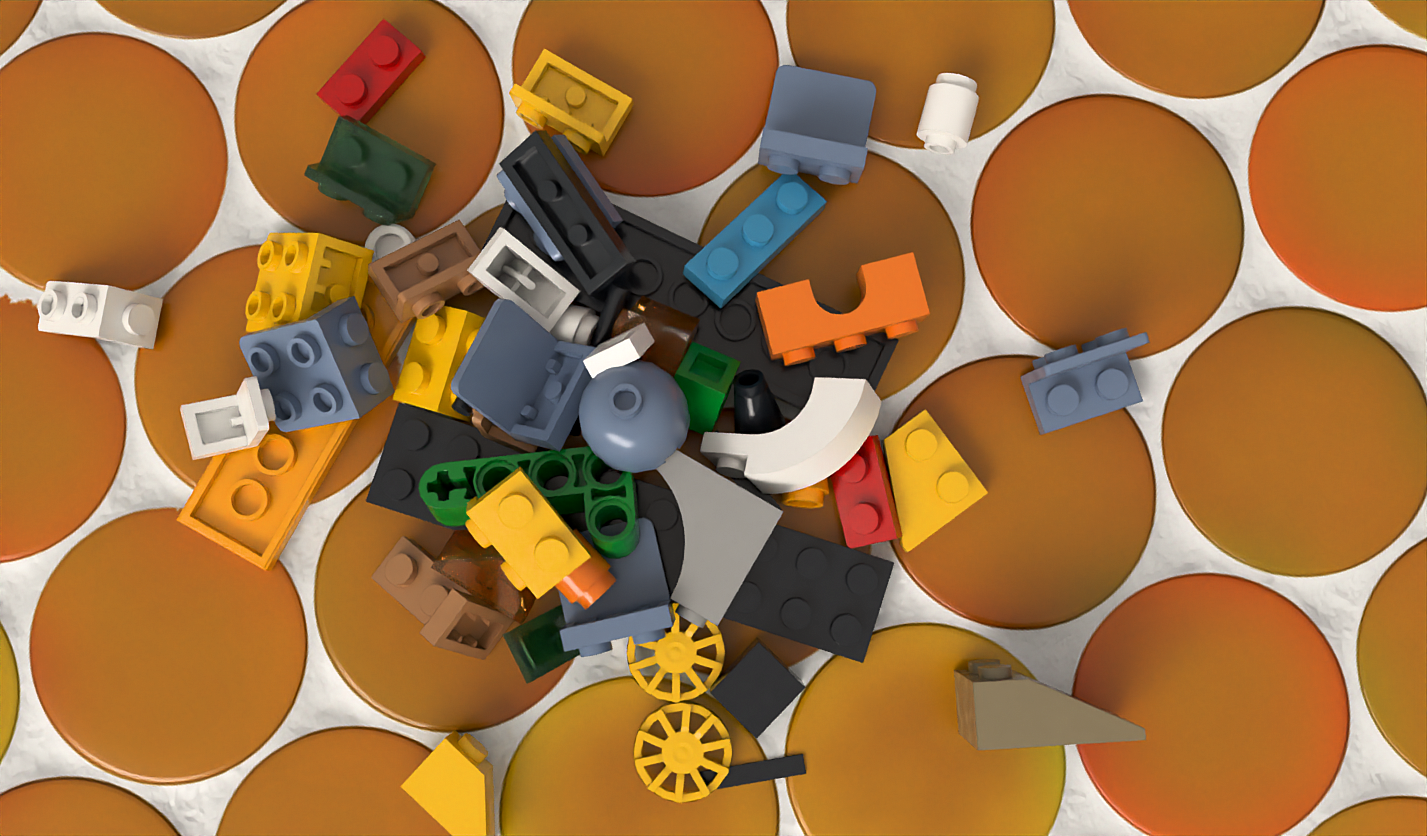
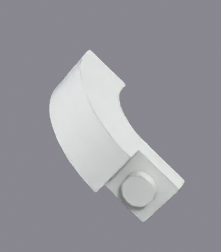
(808, 447)

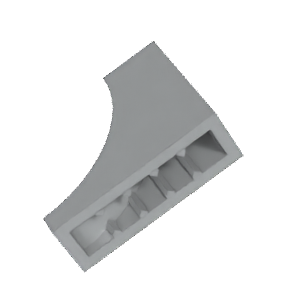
(722, 537)

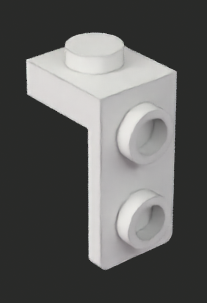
(99, 313)
(229, 421)

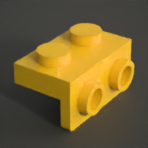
(571, 103)
(434, 358)
(526, 533)

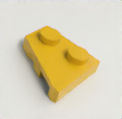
(927, 479)

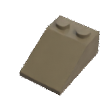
(1014, 711)

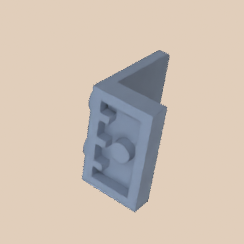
(1083, 385)

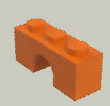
(889, 302)

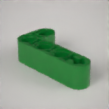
(579, 493)

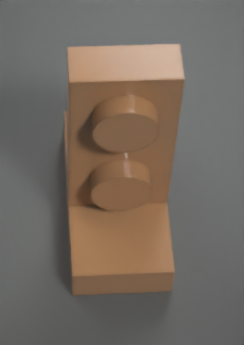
(449, 613)

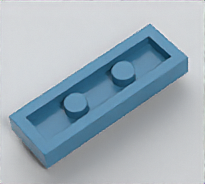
(754, 238)

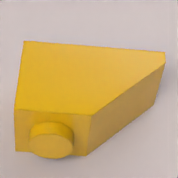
(456, 786)

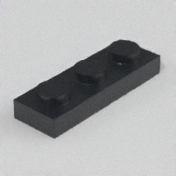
(567, 212)

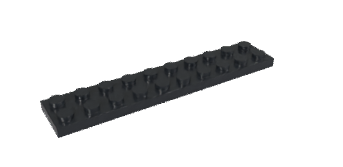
(793, 590)

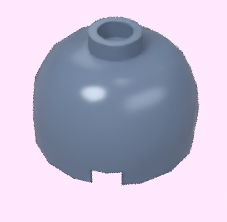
(634, 416)

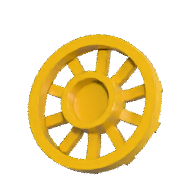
(676, 655)
(682, 752)

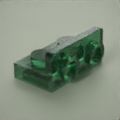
(371, 172)

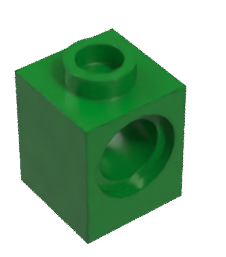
(706, 382)

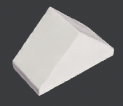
(521, 276)

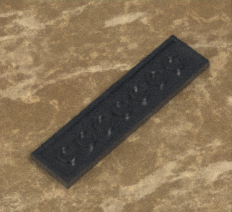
(729, 330)

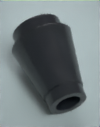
(755, 405)

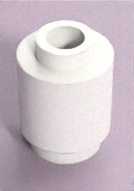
(948, 113)

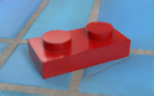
(371, 73)
(866, 497)

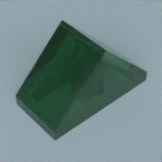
(539, 645)

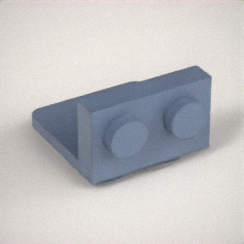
(817, 125)
(319, 367)
(523, 377)
(632, 606)

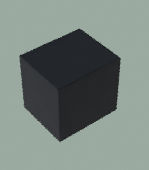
(757, 687)

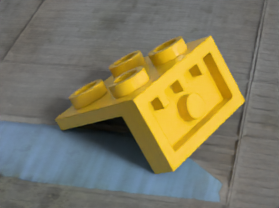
(303, 277)

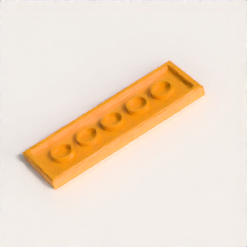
(260, 493)

